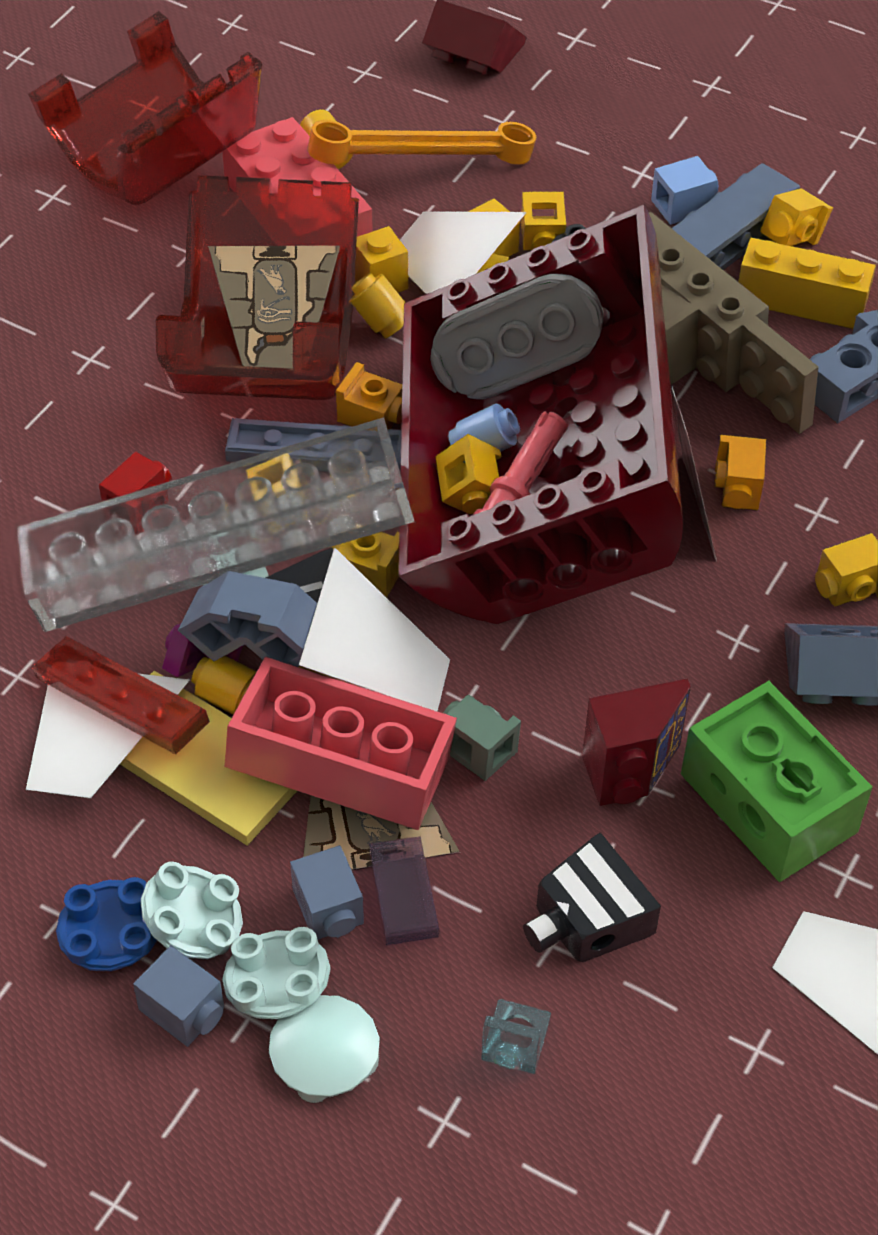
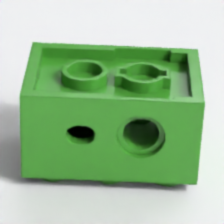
(775, 780)

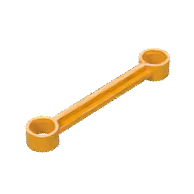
(333, 141)

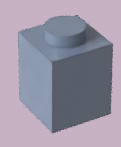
(327, 893)
(180, 996)

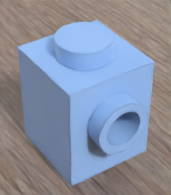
(682, 188)

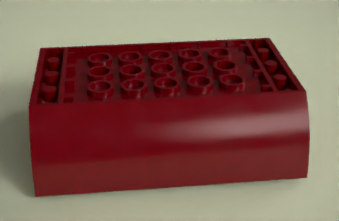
(619, 442)

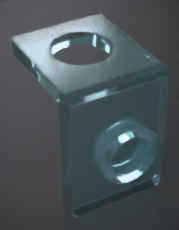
(512, 1043)

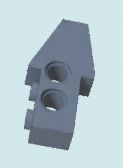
(849, 370)

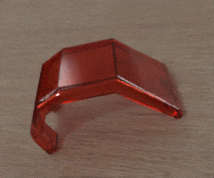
(150, 118)
(200, 346)

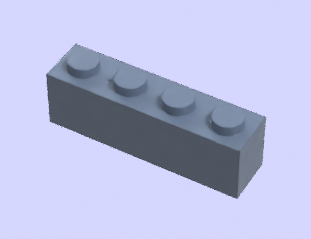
(734, 216)

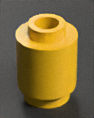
(378, 304)
(222, 682)

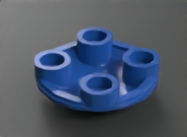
(104, 925)

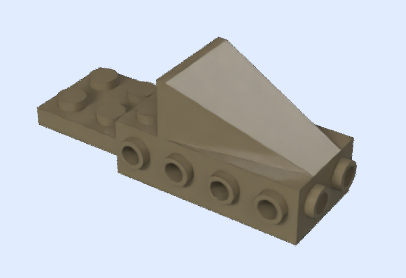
(726, 333)

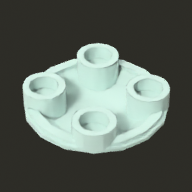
(192, 910)
(276, 973)
(325, 1048)

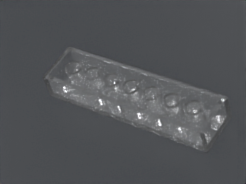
(212, 525)

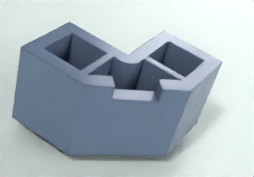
(251, 612)

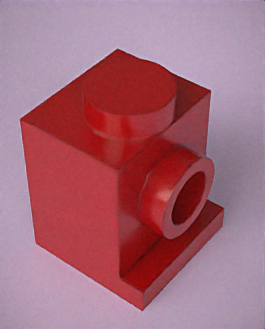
(132, 476)

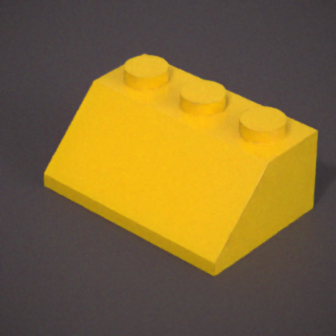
(806, 282)

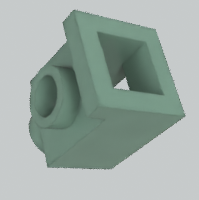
(482, 736)

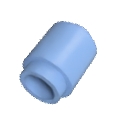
(491, 425)

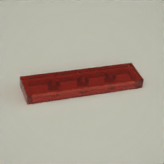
(121, 694)

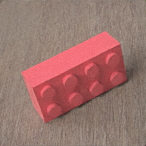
(282, 153)
(340, 742)

